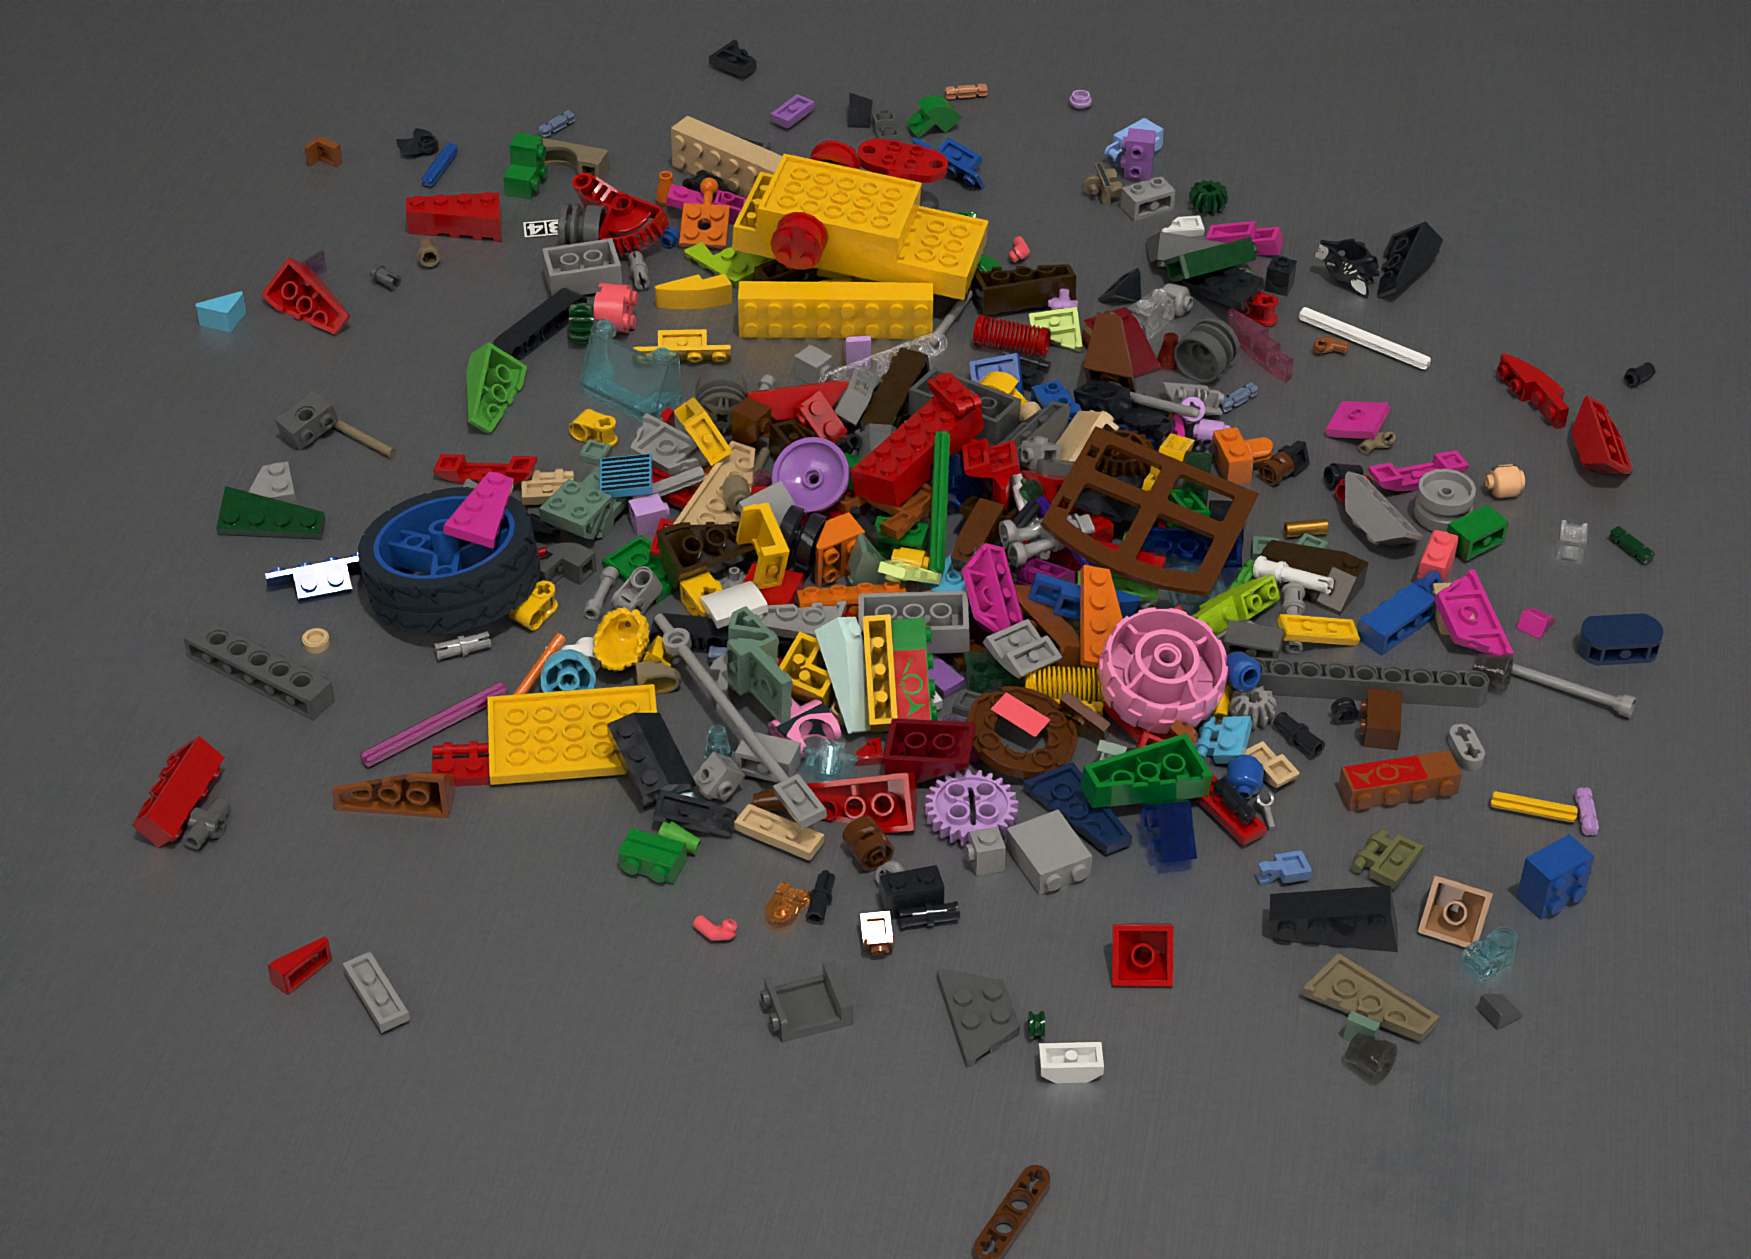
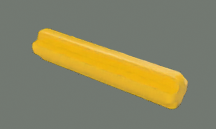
(1534, 807)

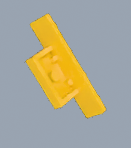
(690, 345)

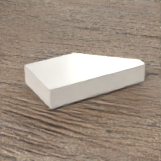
(1186, 226)

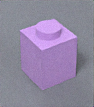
(646, 513)

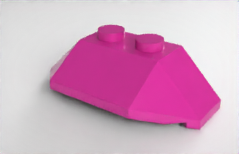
(991, 589)

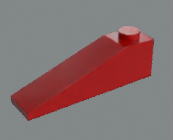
(886, 798)

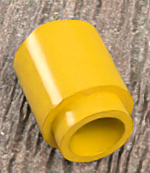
(911, 556)

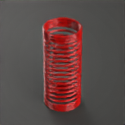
(982, 329)

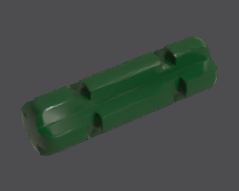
(1631, 545)

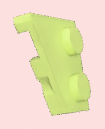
(1063, 326)
(900, 571)

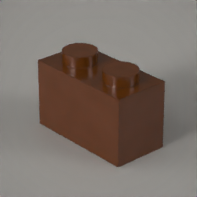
(1382, 719)

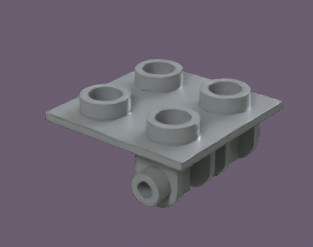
(1211, 398)

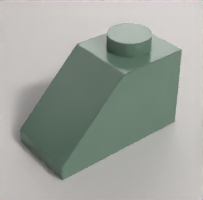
(865, 563)

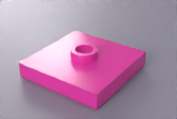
(1357, 420)

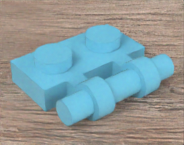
(1231, 738)

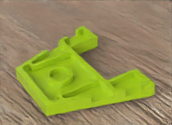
(732, 263)

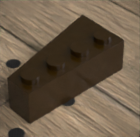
(1021, 288)
(890, 401)

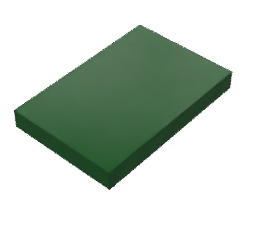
(636, 555)

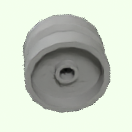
(1443, 497)

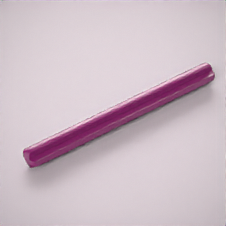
(431, 725)

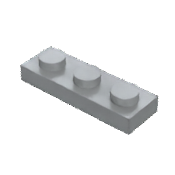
(376, 991)

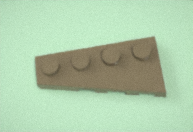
(1353, 988)

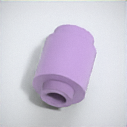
(1205, 428)

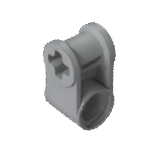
(638, 590)

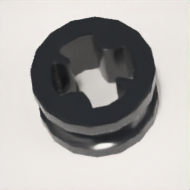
(1347, 716)

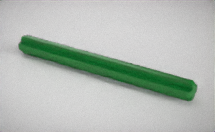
(939, 502)

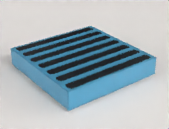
(626, 475)

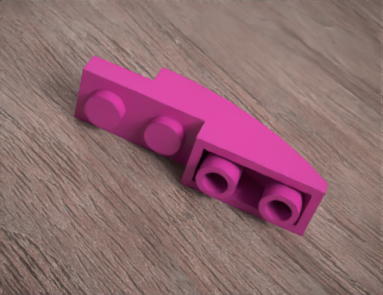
(679, 195)

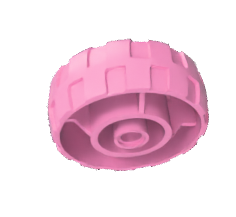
(1162, 669)

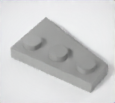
(789, 620)

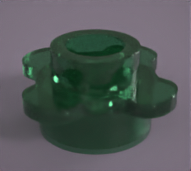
(1031, 489)

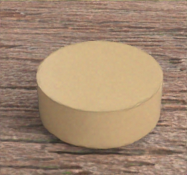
(316, 640)

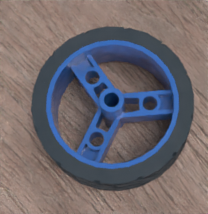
(466, 580)

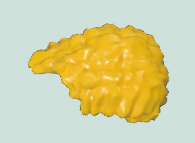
(617, 642)

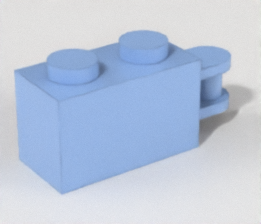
(1115, 149)

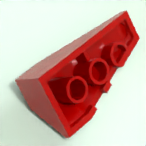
(305, 296)

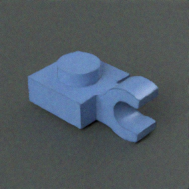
(1287, 866)

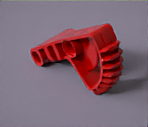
(623, 214)

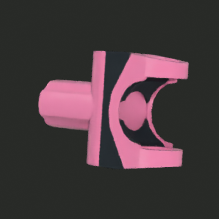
(807, 721)

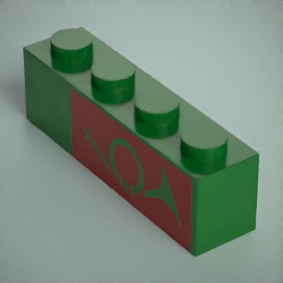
(912, 668)

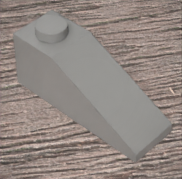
(855, 397)

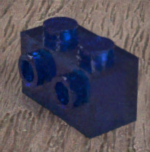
(959, 484)

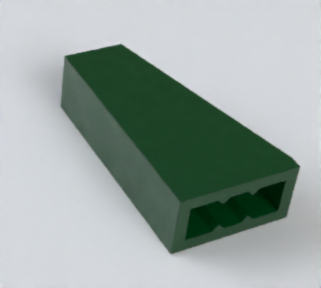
(1211, 259)

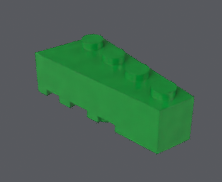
(1148, 774)

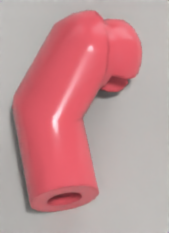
(1020, 250)
(716, 932)

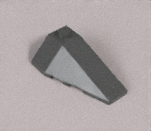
(1169, 245)

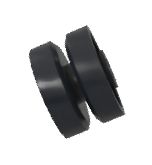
(802, 535)

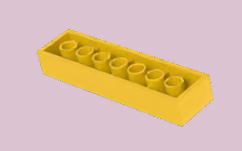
(835, 309)

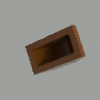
(750, 421)

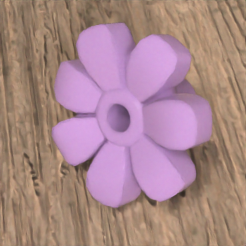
(1063, 301)

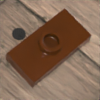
(1085, 716)

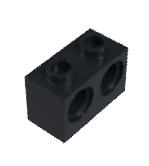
(1104, 396)

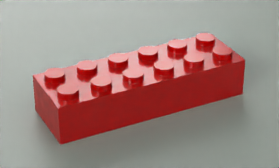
(905, 457)

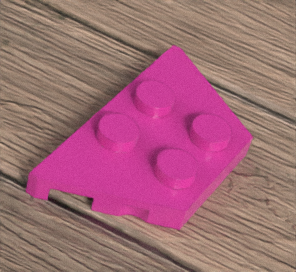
(1456, 607)

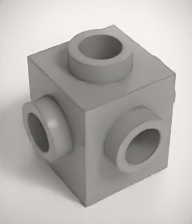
(1036, 449)
(718, 777)

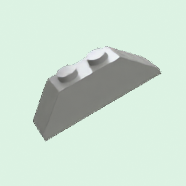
(1376, 514)

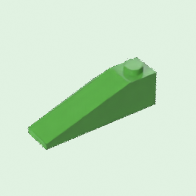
(491, 385)

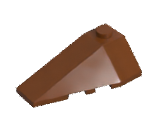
(407, 795)

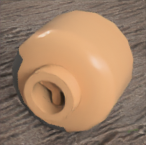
(1505, 481)

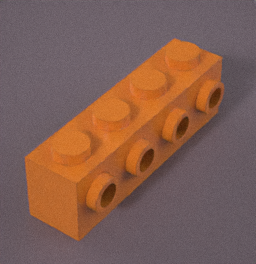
(836, 593)

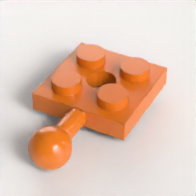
(696, 214)

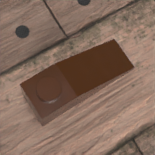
(977, 530)

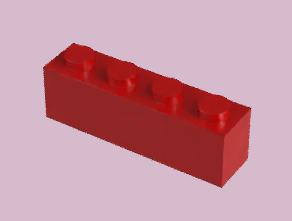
(178, 791)

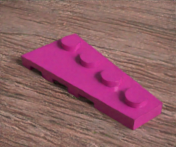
(482, 511)

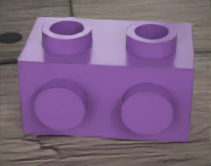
(1139, 154)

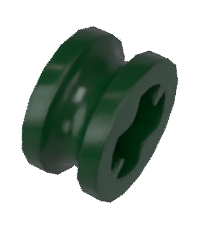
(1036, 1024)

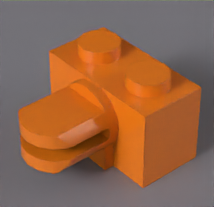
(1236, 456)

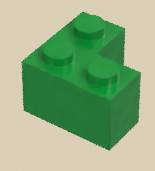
(526, 166)

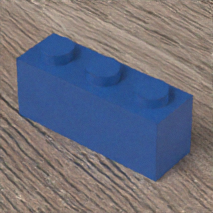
(1396, 619)

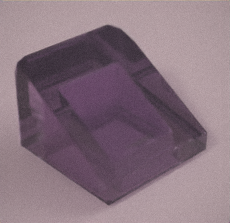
(316, 262)

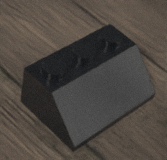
(649, 756)

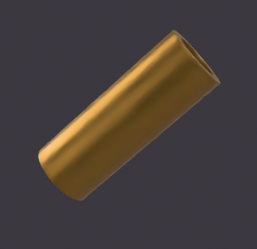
(1311, 527)

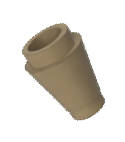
(428, 253)

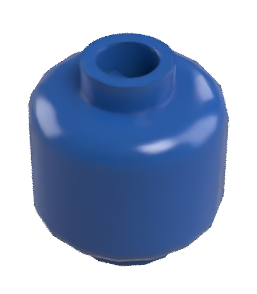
(1243, 671)
(1245, 775)

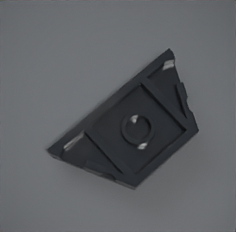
(1227, 286)

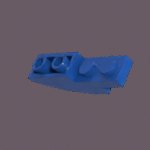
(1065, 597)

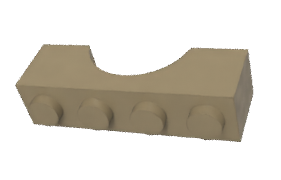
(578, 157)

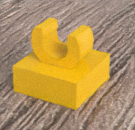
(657, 653)

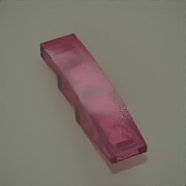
(1259, 347)

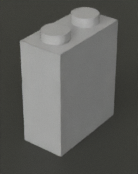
(1048, 852)

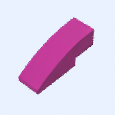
(1267, 240)

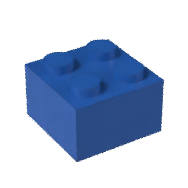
(1555, 877)

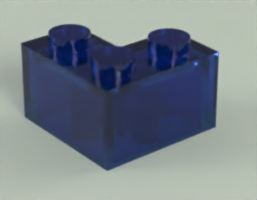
(1172, 830)

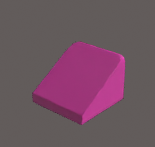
(1535, 622)

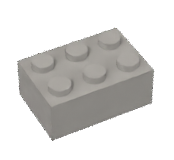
(581, 266)

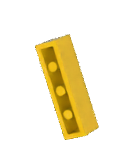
(880, 671)

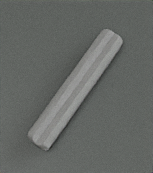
(677, 482)

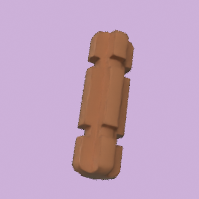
(966, 91)

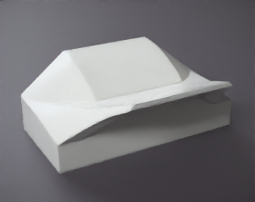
(1071, 1061)

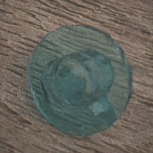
(828, 756)

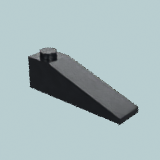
(1407, 255)
(1098, 503)

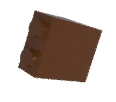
(1109, 352)

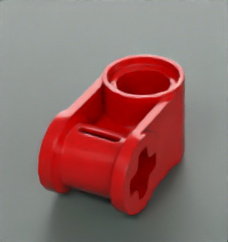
(1261, 309)

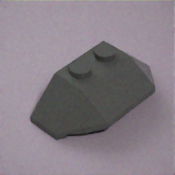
(1048, 423)

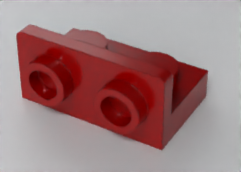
(820, 417)

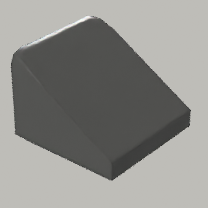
(1498, 1009)

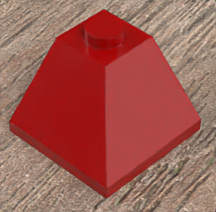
(1142, 954)

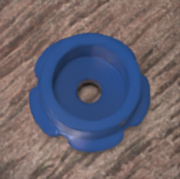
(671, 237)

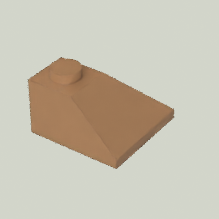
(1455, 911)

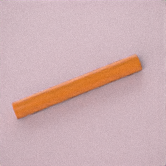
(535, 672)

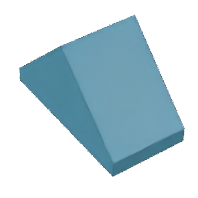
(221, 312)

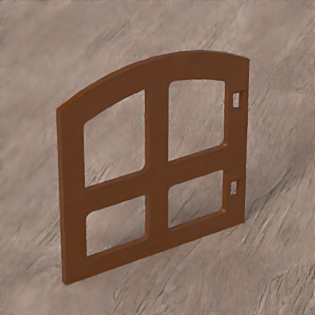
(1151, 506)

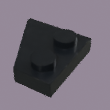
(733, 60)

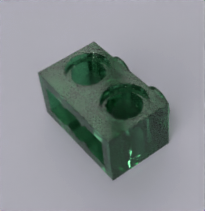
(986, 674)

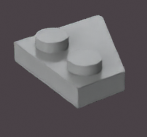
(274, 482)

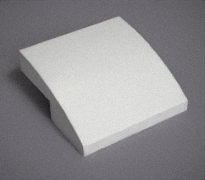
(724, 602)

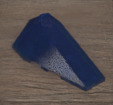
(1187, 546)

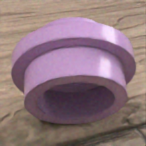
(1080, 99)

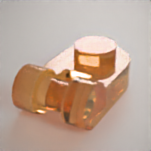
(781, 911)

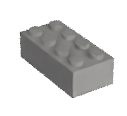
(943, 612)

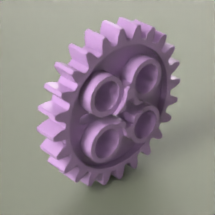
(949, 806)

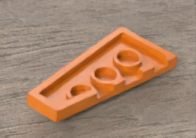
(1097, 612)

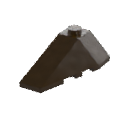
(1345, 569)

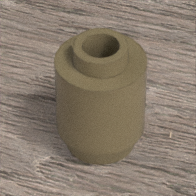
(735, 490)

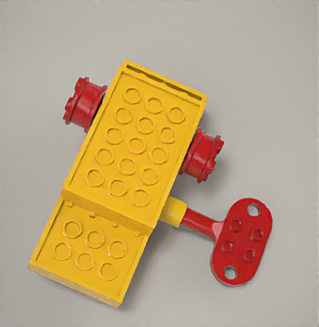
(861, 221)

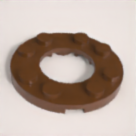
(987, 744)

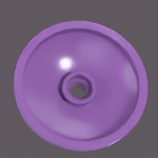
(812, 459)

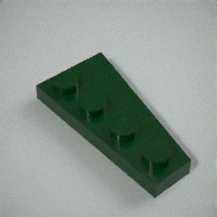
(262, 516)

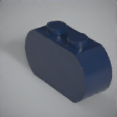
(1620, 639)

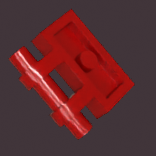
(465, 771)

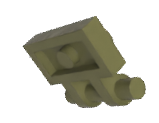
(1395, 861)

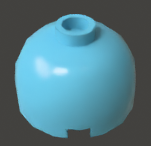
(567, 672)

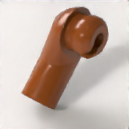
(1329, 344)

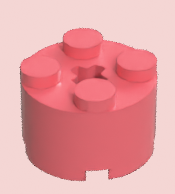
(616, 305)

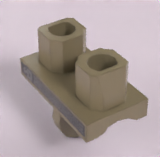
(1104, 184)

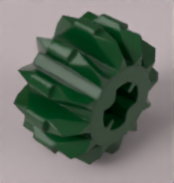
(1208, 197)
(580, 322)

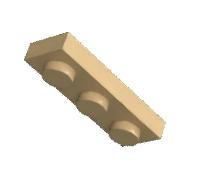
(779, 832)

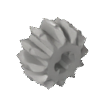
(1254, 703)

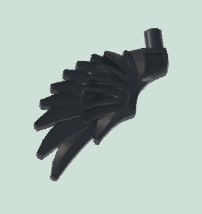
(1150, 419)

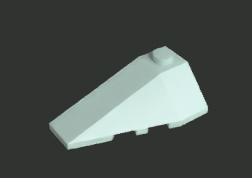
(846, 664)

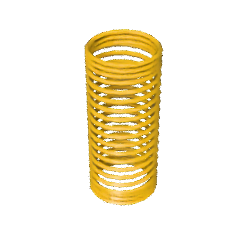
(1049, 678)

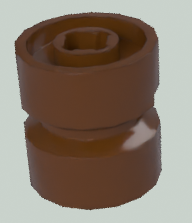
(868, 843)

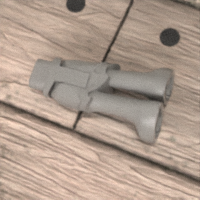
(1018, 553)

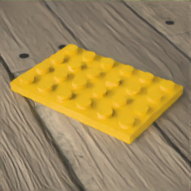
(559, 732)

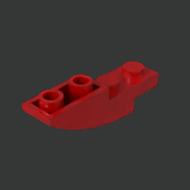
(1534, 385)

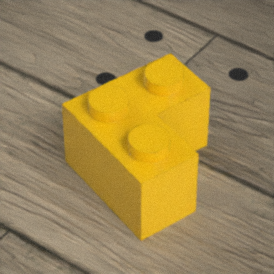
(804, 666)

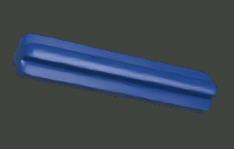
(439, 164)

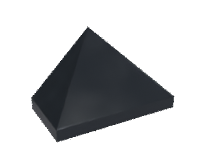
(859, 111)
(1124, 290)

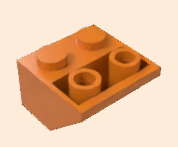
(835, 548)

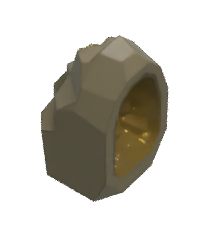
(662, 676)

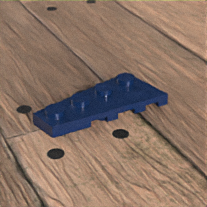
(1062, 792)

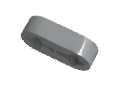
(1472, 745)

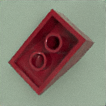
(1140, 351)
(928, 747)

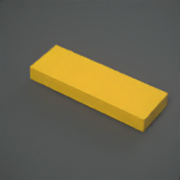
(1318, 629)

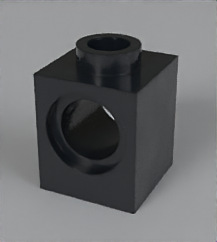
(1280, 275)

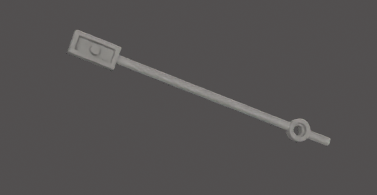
(791, 791)

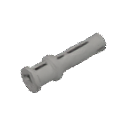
(1293, 605)

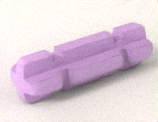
(1587, 811)

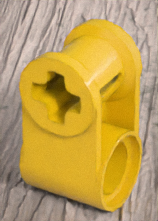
(594, 427)
(537, 607)

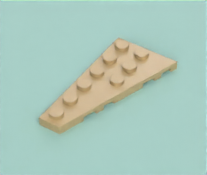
(709, 501)

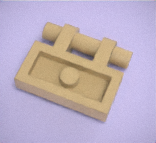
(543, 485)

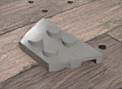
(670, 448)

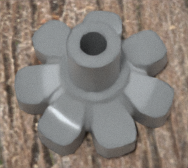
(732, 577)

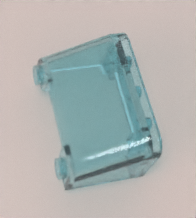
(627, 377)

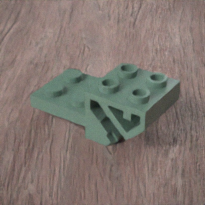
(583, 508)
(754, 663)

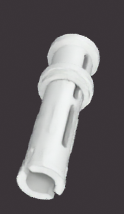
(1286, 574)

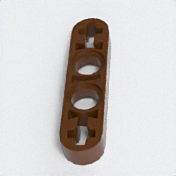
(1016, 1218)

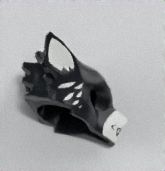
(1354, 267)

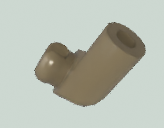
(1382, 441)

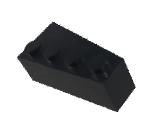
(1336, 918)

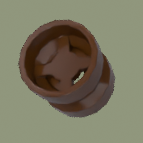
(1276, 468)

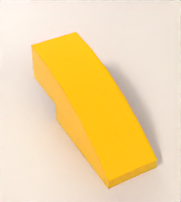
(694, 293)

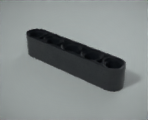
(538, 324)

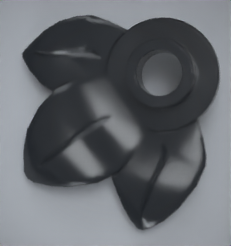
(422, 142)

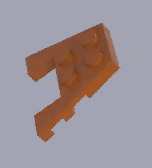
(903, 517)

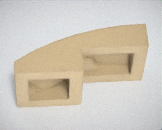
(1276, 768)

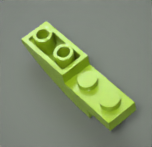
(1239, 603)

